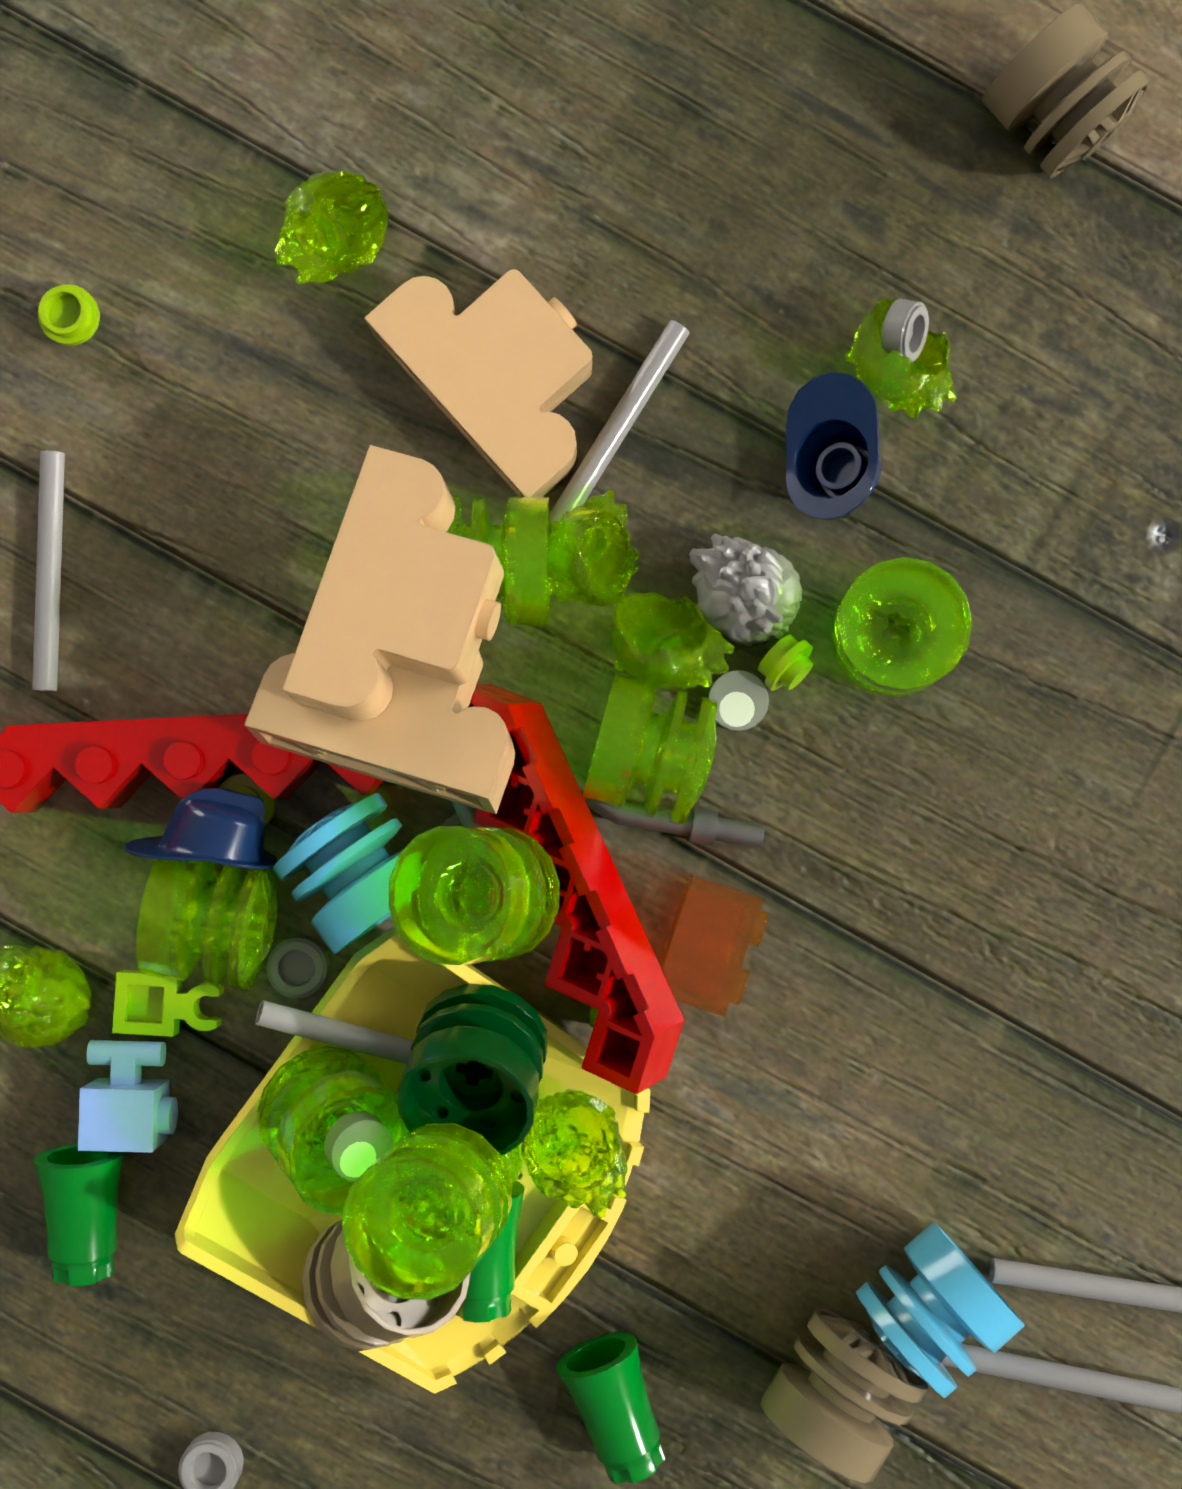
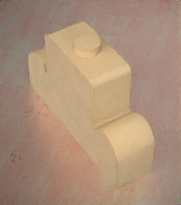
(493, 371)
(394, 593)
(419, 742)

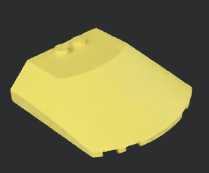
(258, 1229)

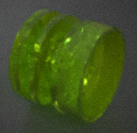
(521, 551)
(913, 595)
(651, 749)
(473, 894)
(195, 916)
(304, 1104)
(403, 1230)

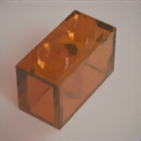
(710, 944)

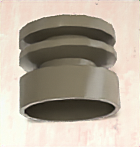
(1066, 90)
(358, 1313)
(837, 1403)

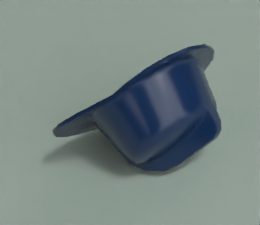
(832, 446)
(212, 827)

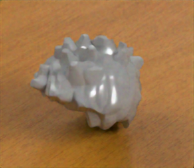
(746, 590)

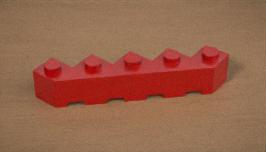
(117, 756)
(601, 944)

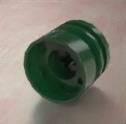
(476, 1065)

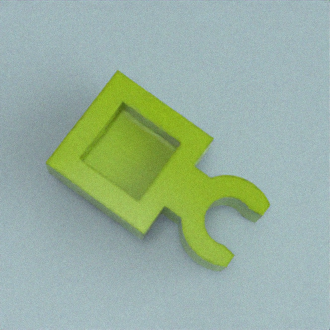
(157, 1004)

